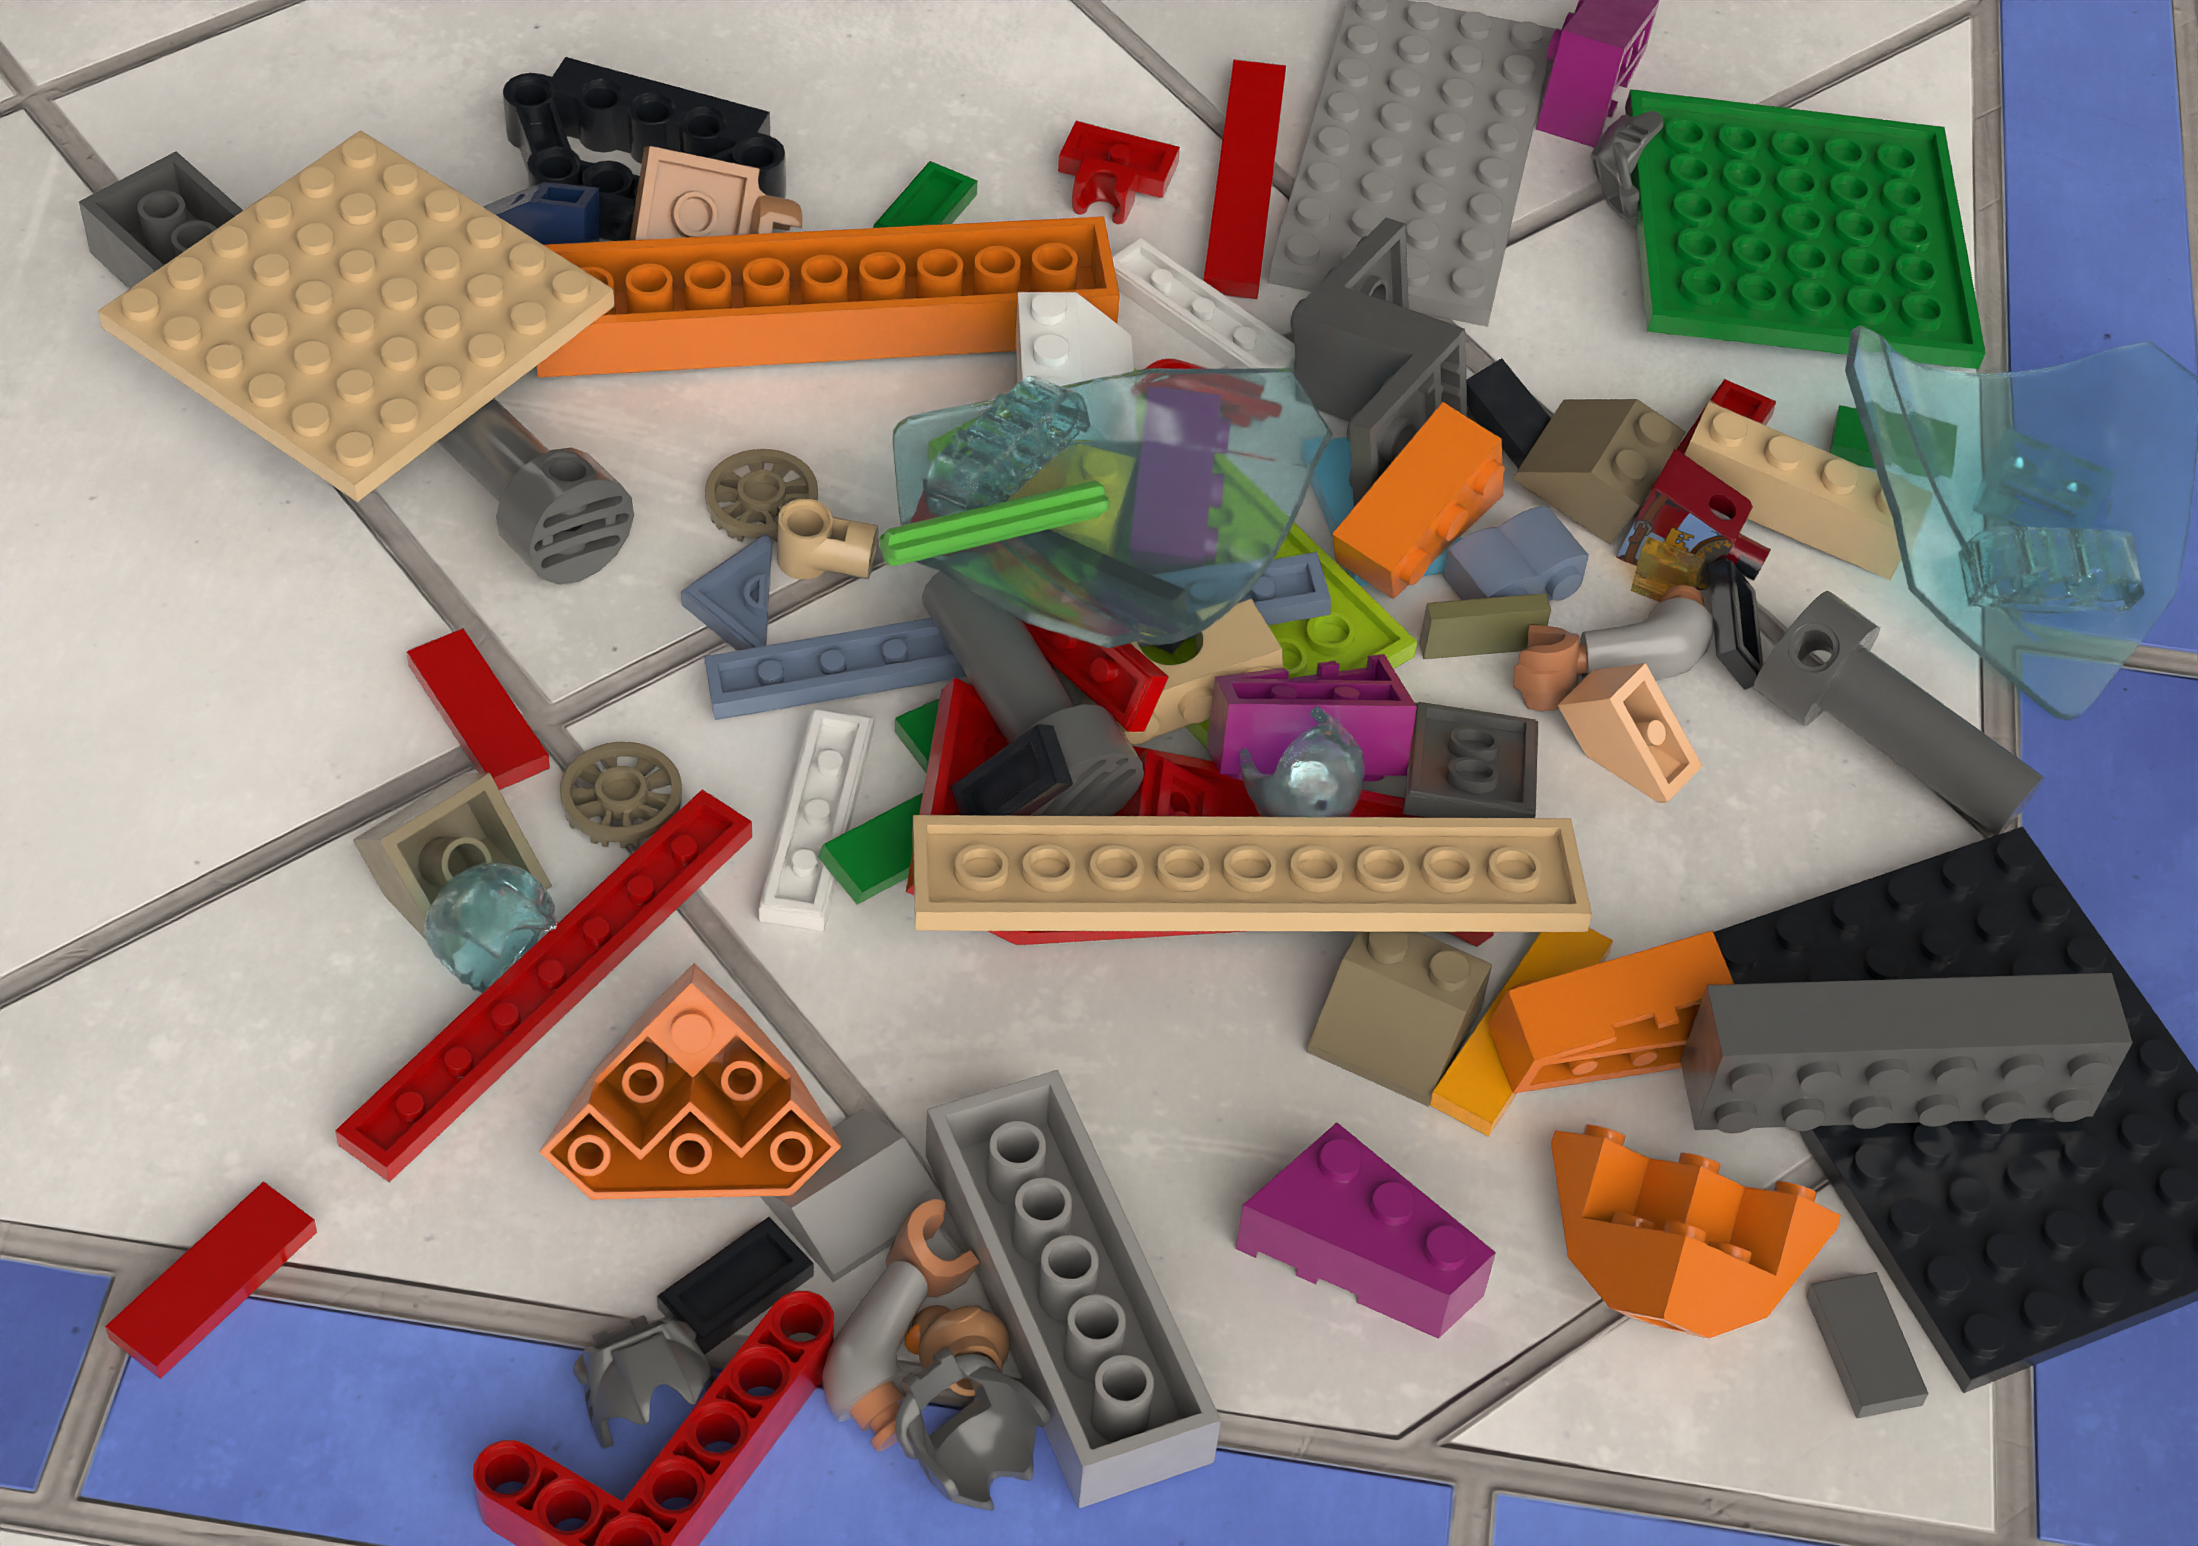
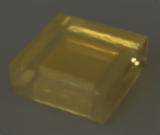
(1663, 567)

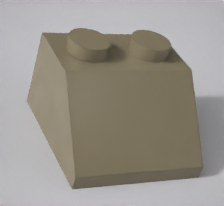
(1599, 461)
(439, 838)
(1400, 1010)

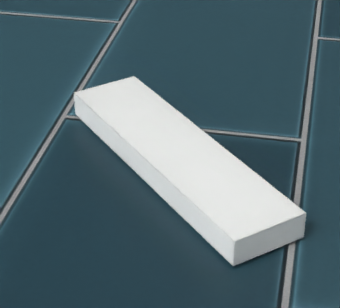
(1199, 310)
(816, 811)

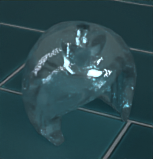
(1314, 777)
(487, 921)

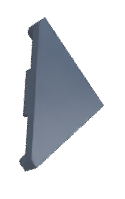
(735, 596)

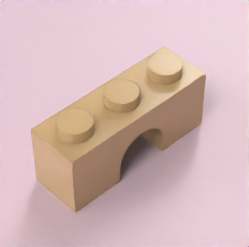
(1228, 647)

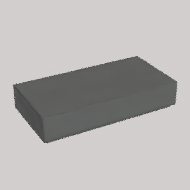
(1867, 1345)

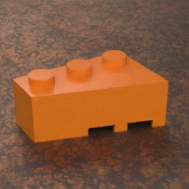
(1422, 502)
(1606, 1017)

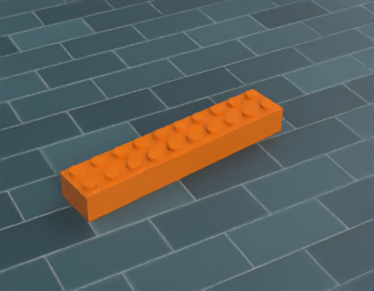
(828, 293)

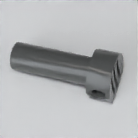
(553, 504)
(1025, 691)
(1893, 713)

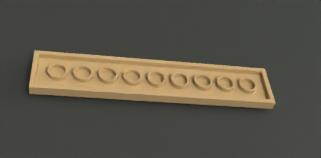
(1247, 874)

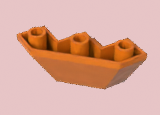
(692, 1108)
(1678, 1237)

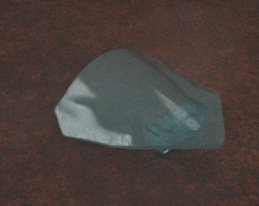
(1196, 484)
(2037, 503)

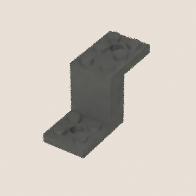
(1375, 357)

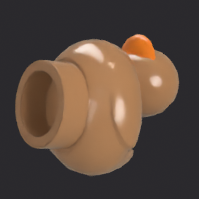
(961, 1332)

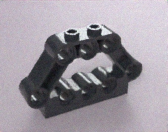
(626, 114)

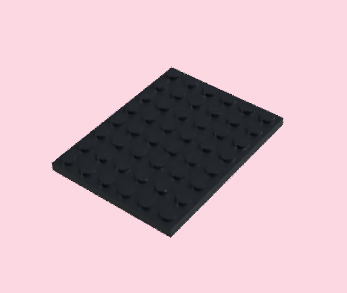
(2024, 1228)

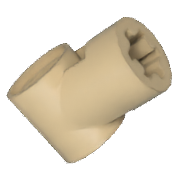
(818, 542)

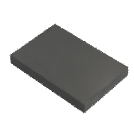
(1471, 764)

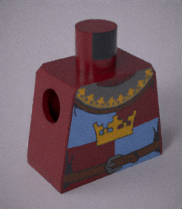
(1698, 516)

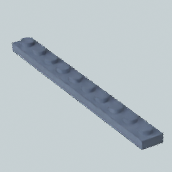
(918, 654)

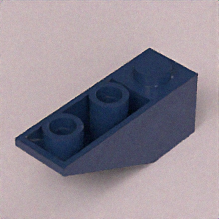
(552, 213)

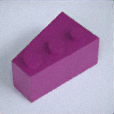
(1368, 1231)

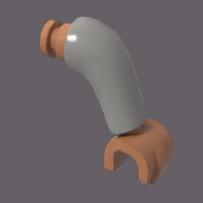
(1667, 641)
(862, 1359)

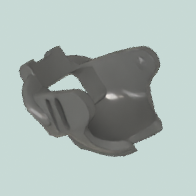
(1617, 157)
(633, 1361)
(981, 1441)

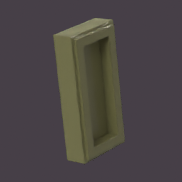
(1481, 625)

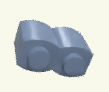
(1518, 558)

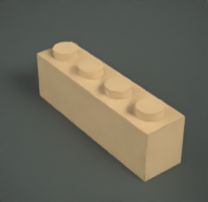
(1800, 489)

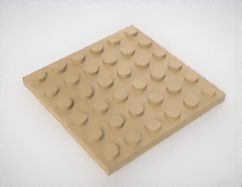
(357, 313)

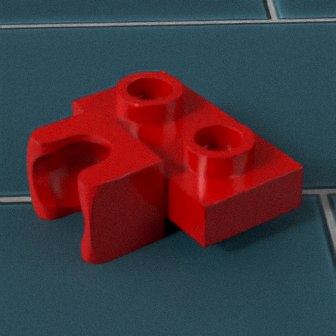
(1114, 167)

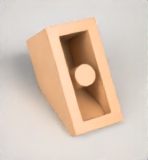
(1631, 730)

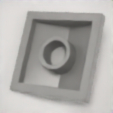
(856, 1197)

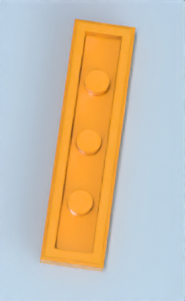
(1476, 1083)

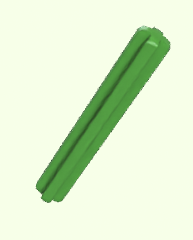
(993, 523)

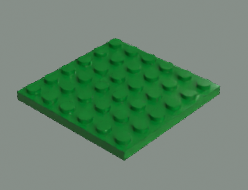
(1802, 230)

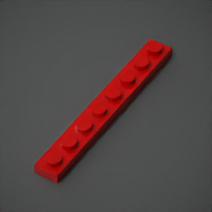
(542, 986)

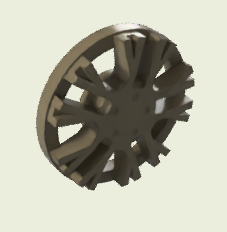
(758, 493)
(620, 793)

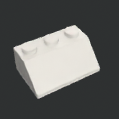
(1068, 339)

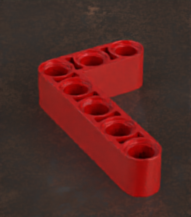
(683, 1464)

